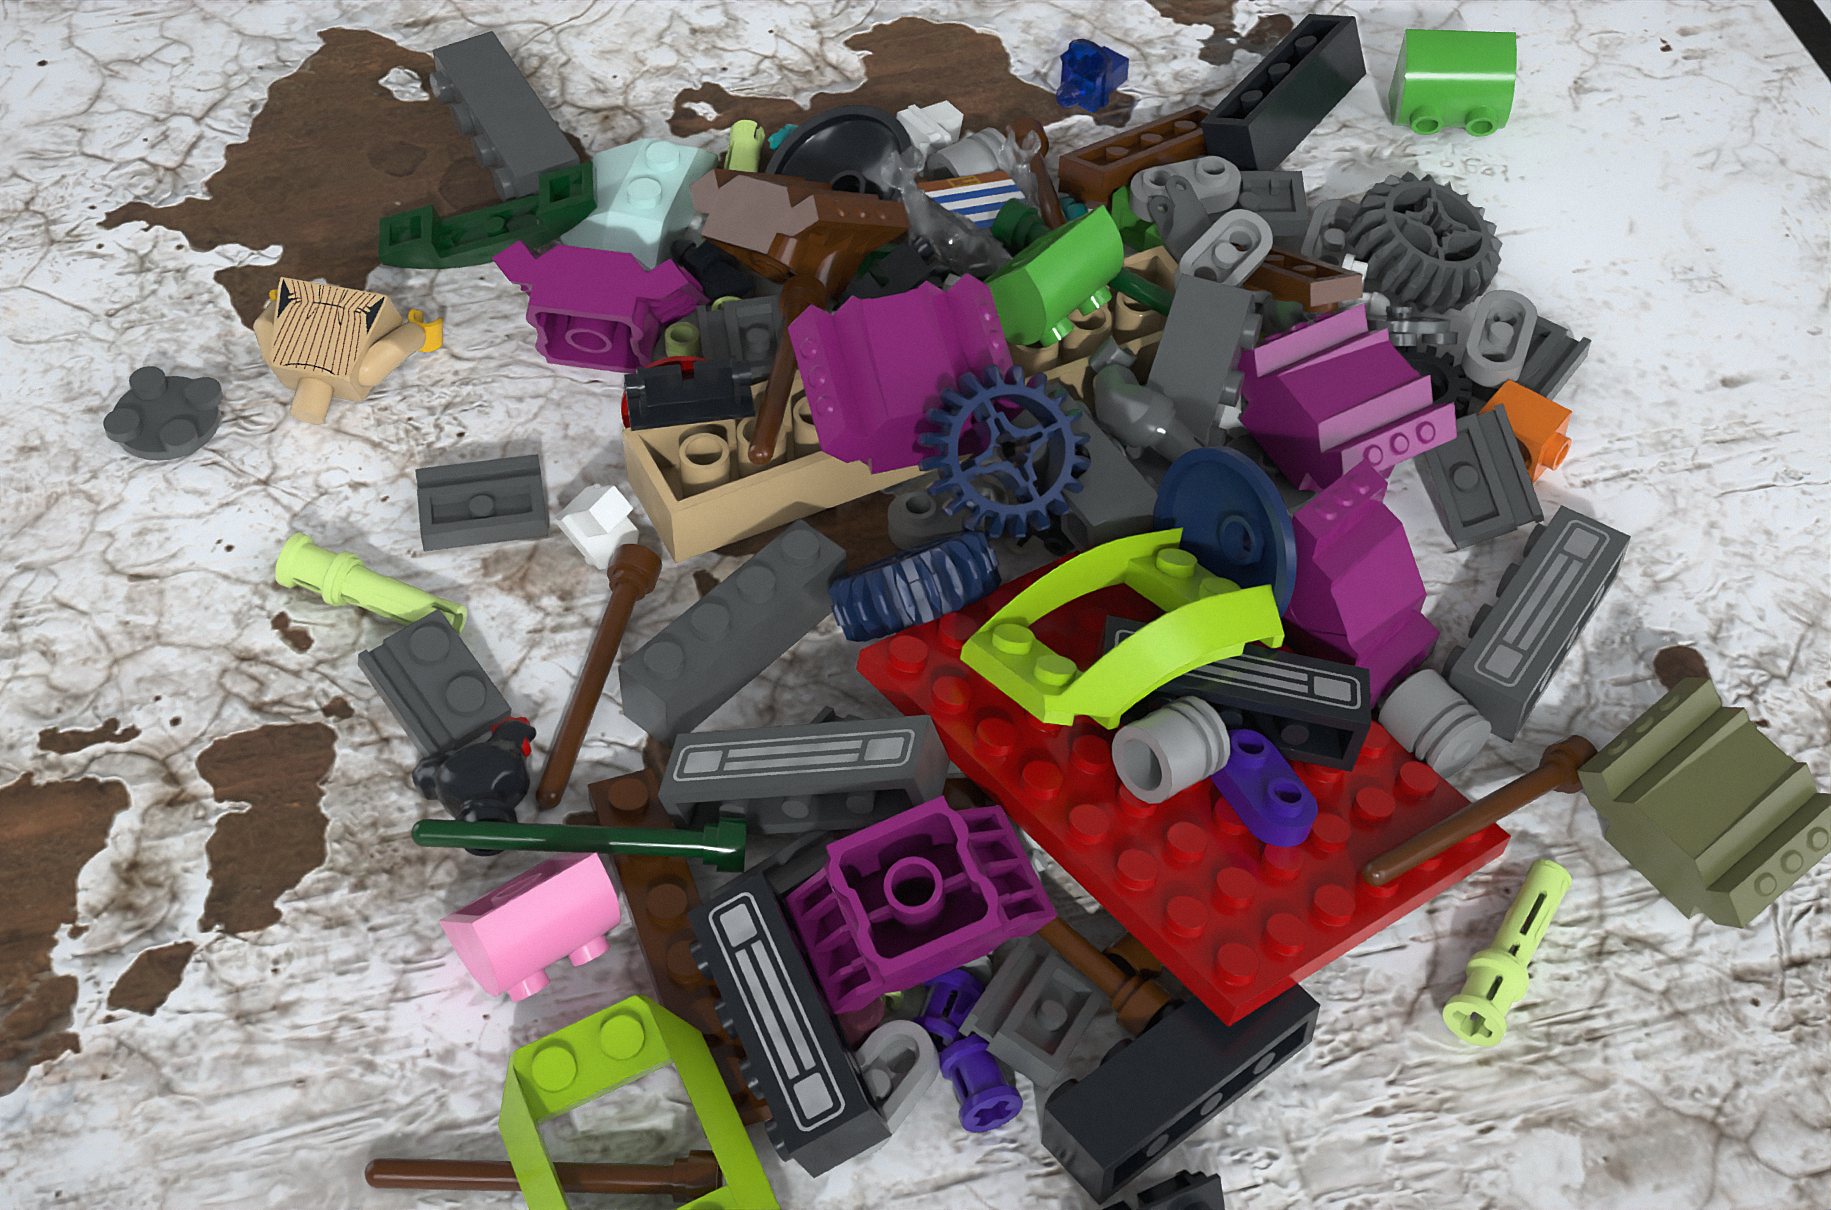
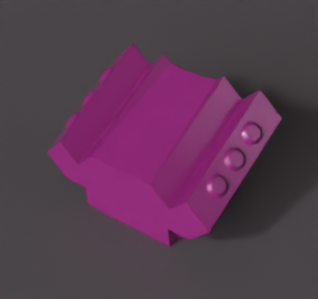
(599, 304)
(886, 361)
(1336, 397)
(1358, 585)
(915, 901)

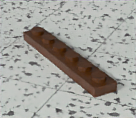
(657, 898)

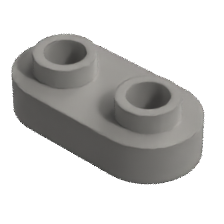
(1211, 177)
(1330, 231)
(1218, 260)
(1499, 338)
(918, 517)
(894, 1091)

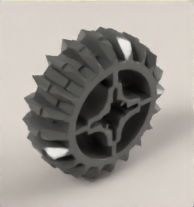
(1425, 242)

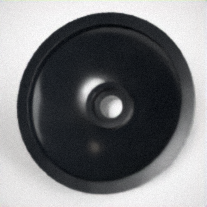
(844, 149)

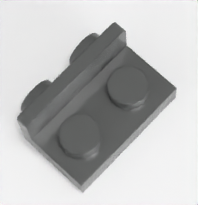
(1274, 197)

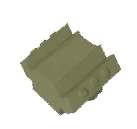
(1708, 806)

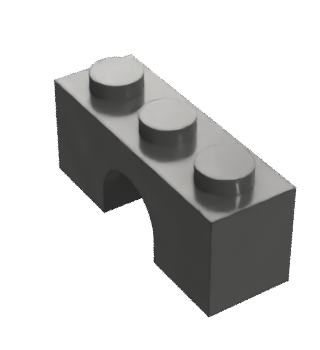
(1115, 495)

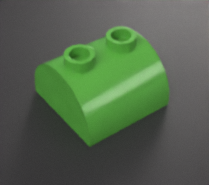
(1454, 81)
(1056, 277)

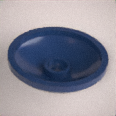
(1230, 519)

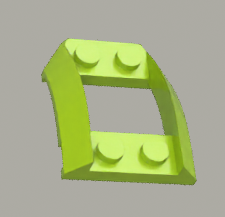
(1203, 624)
(608, 1054)

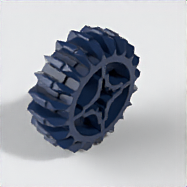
(1019, 476)
(915, 585)

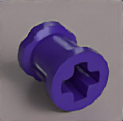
(939, 1000)
(979, 1084)

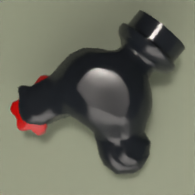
(481, 779)

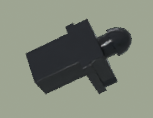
(712, 269)

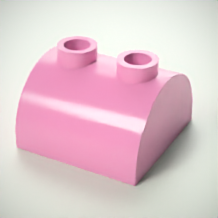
(534, 922)

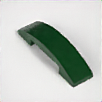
(426, 242)

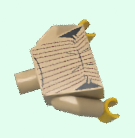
(336, 342)

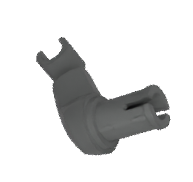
(1134, 411)

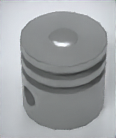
(968, 157)
(1434, 723)
(1170, 749)

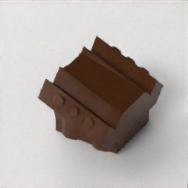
(794, 225)

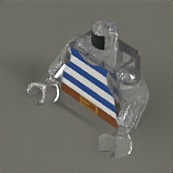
(961, 210)

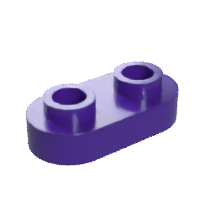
(1265, 790)

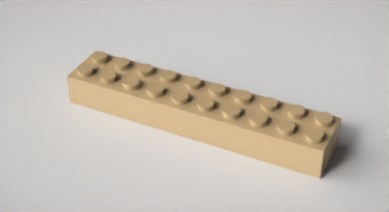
(709, 493)

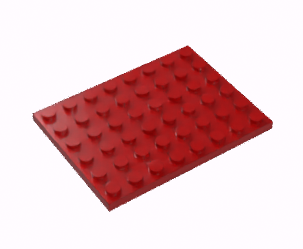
(1183, 872)

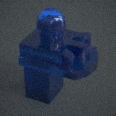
(1090, 75)

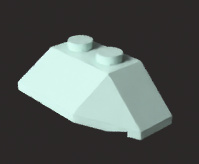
(642, 199)

